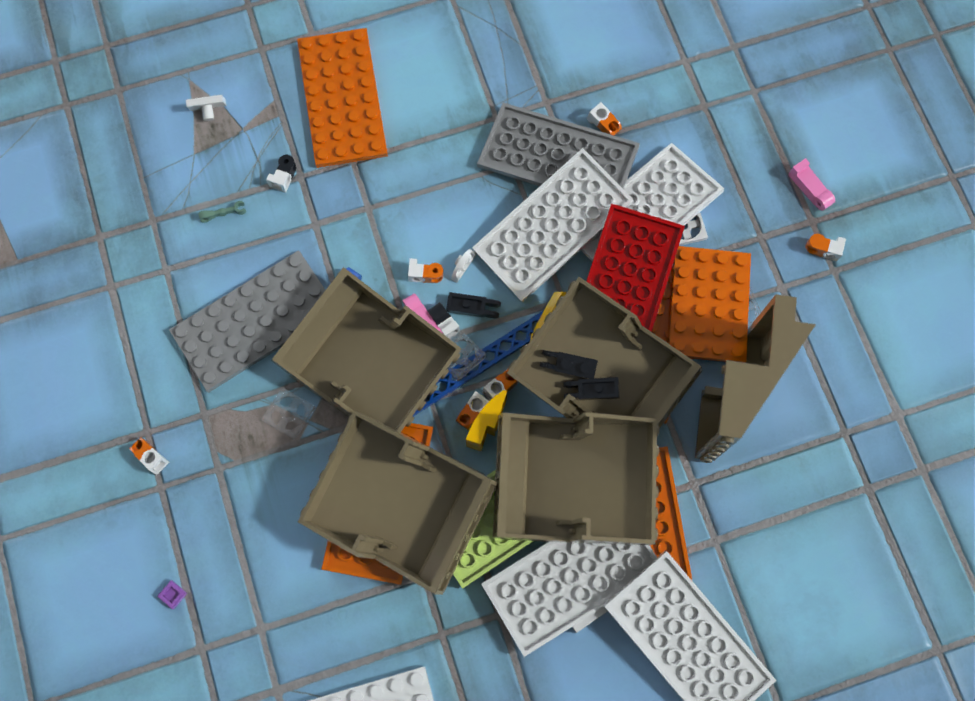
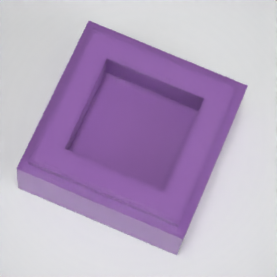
(172, 594)

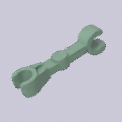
(206, 216)

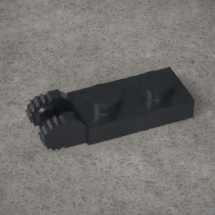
(471, 305)
(571, 364)
(594, 388)

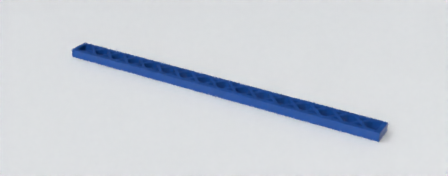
(490, 348)

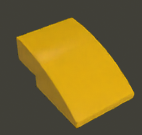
(486, 421)

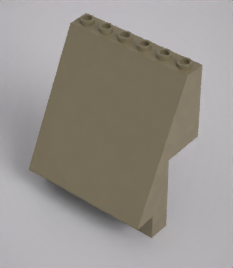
(596, 327)
(771, 347)
(367, 353)
(576, 479)
(397, 502)

